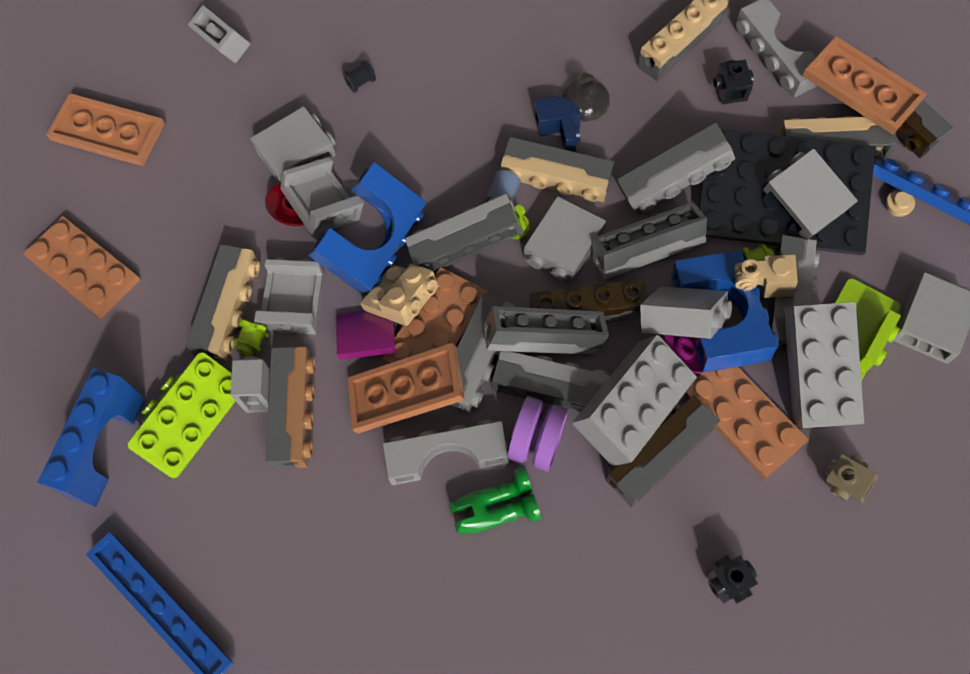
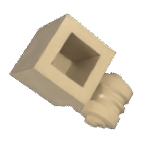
(775, 274)

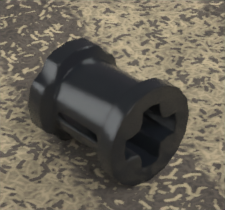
(359, 76)

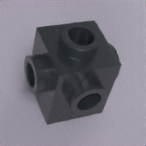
(733, 81)
(722, 584)

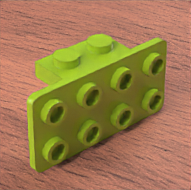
(875, 321)
(183, 415)

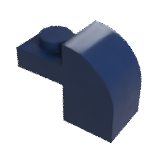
(558, 116)

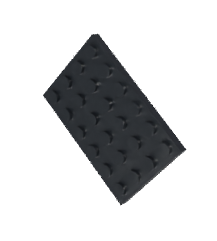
(744, 212)

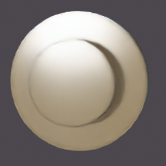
(900, 203)

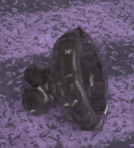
(589, 96)

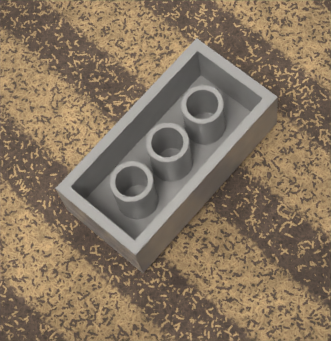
(824, 365)
(634, 401)

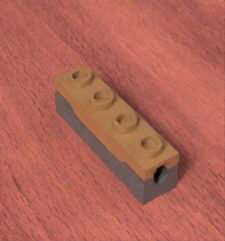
(290, 408)

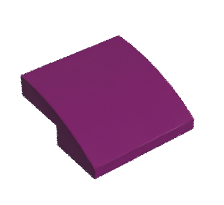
(364, 335)

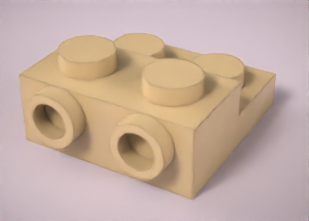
(401, 293)

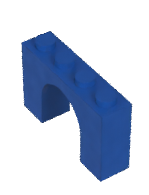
(399, 210)
(735, 346)
(70, 463)

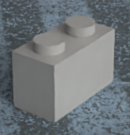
(219, 34)
(250, 384)

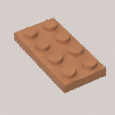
(864, 85)
(106, 129)
(81, 267)
(440, 319)
(405, 388)
(748, 419)

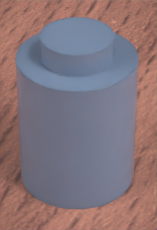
(504, 183)

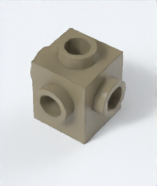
(856, 488)

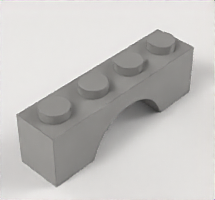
(758, 25)
(409, 457)

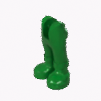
(485, 497)

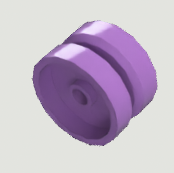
(537, 433)

